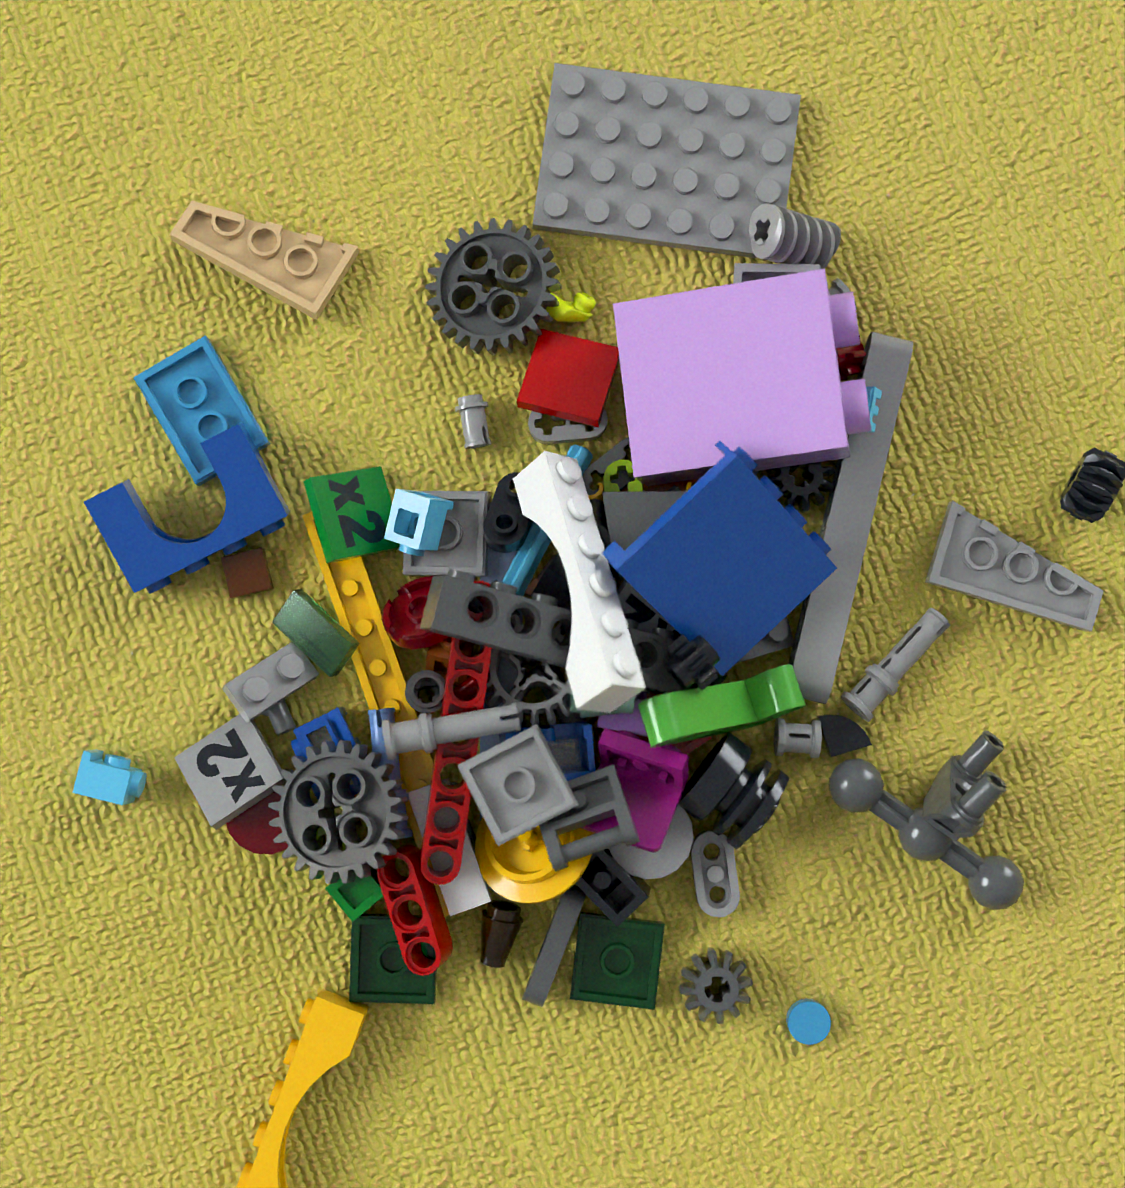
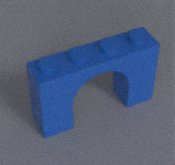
(151, 555)

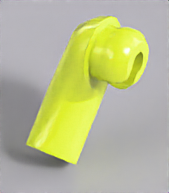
(574, 311)

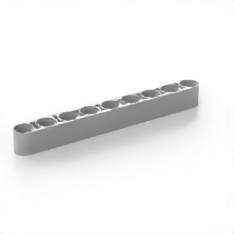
(848, 522)

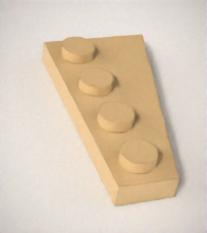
(278, 261)

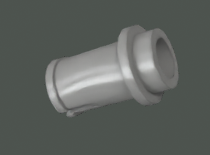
(473, 421)

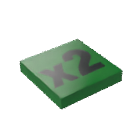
(351, 513)

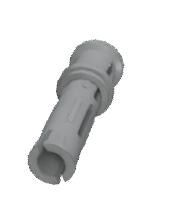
(883, 678)
(428, 731)

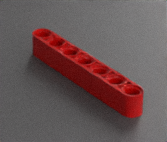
(453, 796)

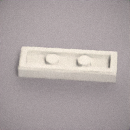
(469, 886)

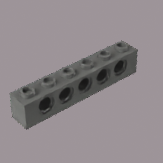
(448, 615)

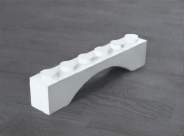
(601, 652)

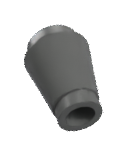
(428, 680)

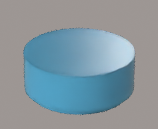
(808, 1021)

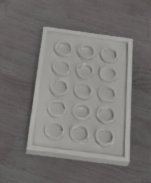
(662, 159)

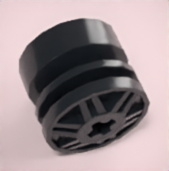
(733, 790)

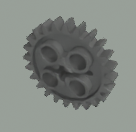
(481, 321)
(302, 818)

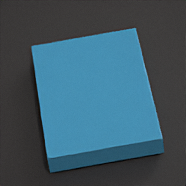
(195, 402)

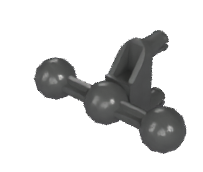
(949, 812)

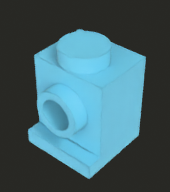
(416, 521)
(108, 778)

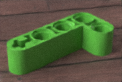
(721, 707)

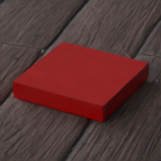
(569, 378)

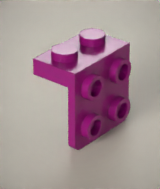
(651, 783)

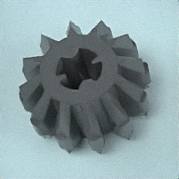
(727, 994)

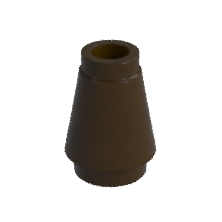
(498, 931)

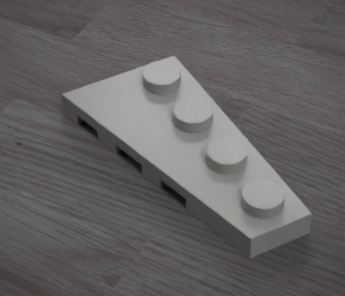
(993, 567)

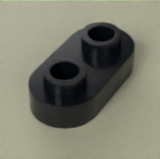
(506, 509)

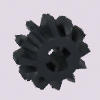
(814, 473)
(1093, 485)

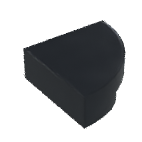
(842, 734)

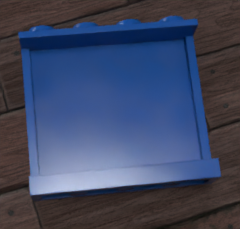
(725, 559)

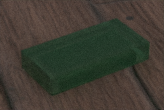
(315, 632)

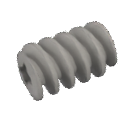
(792, 236)

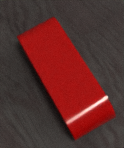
(409, 929)

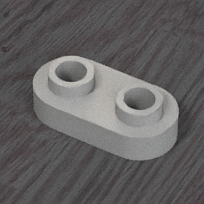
(714, 872)

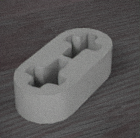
(565, 433)

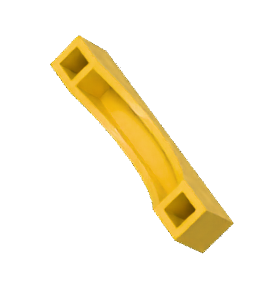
(327, 1039)

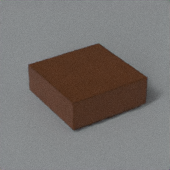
(247, 573)

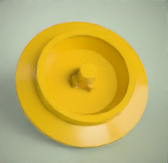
(522, 865)

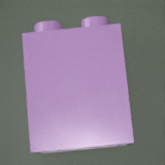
(741, 369)

